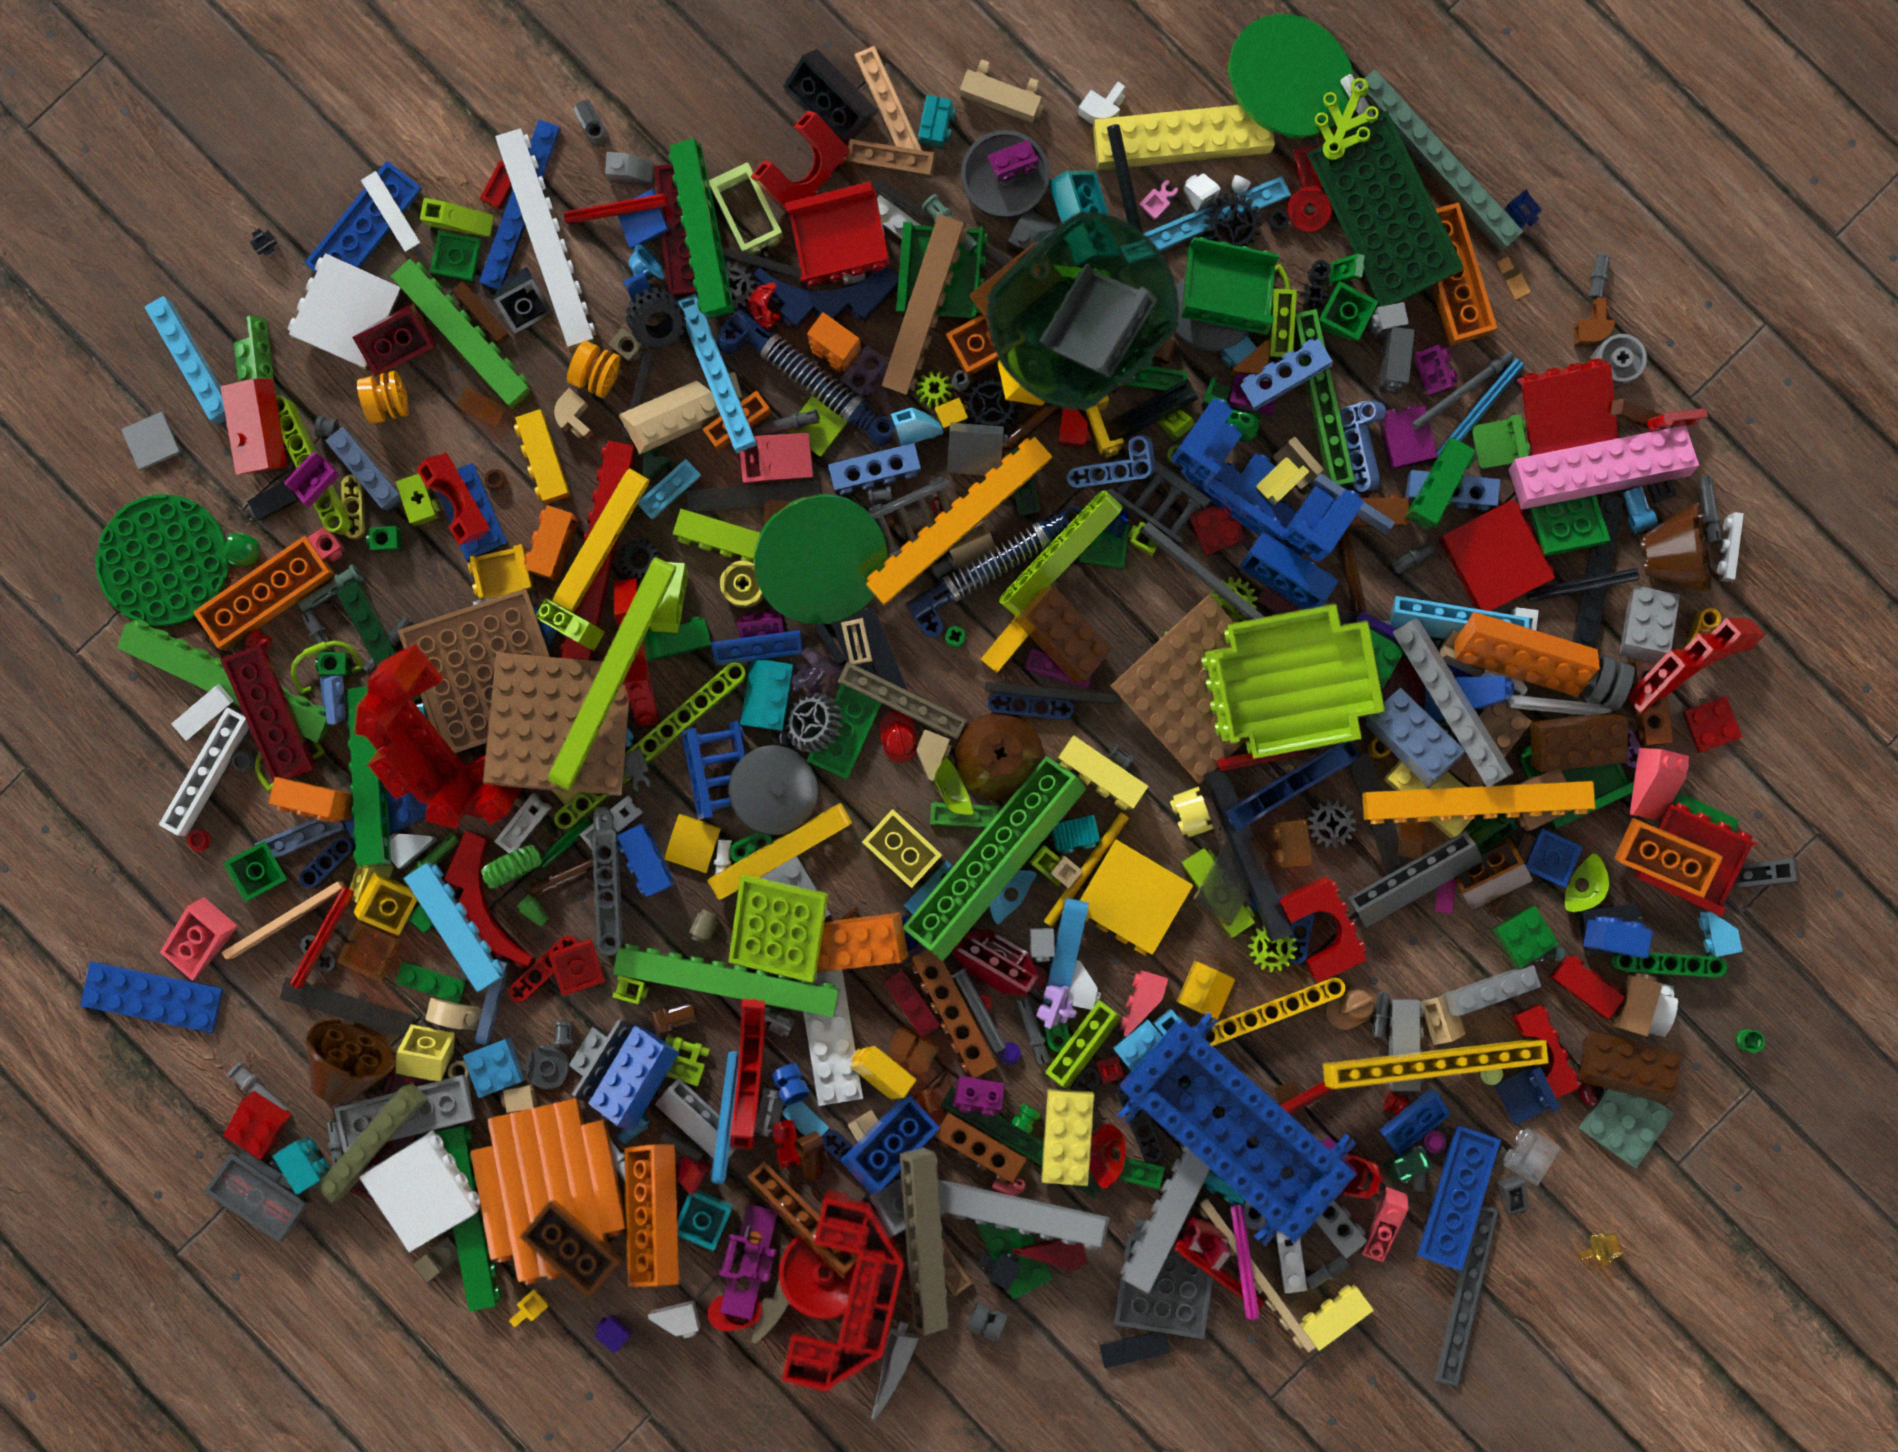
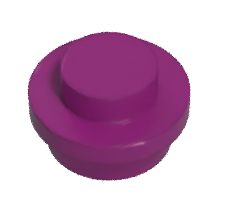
(1434, 1141)

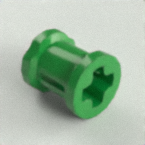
(952, 643)

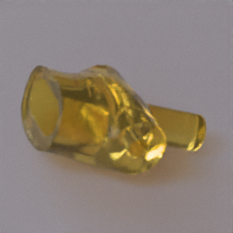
(1604, 1248)

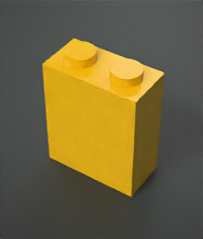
(882, 1072)

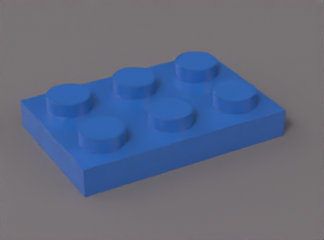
(1414, 1121)

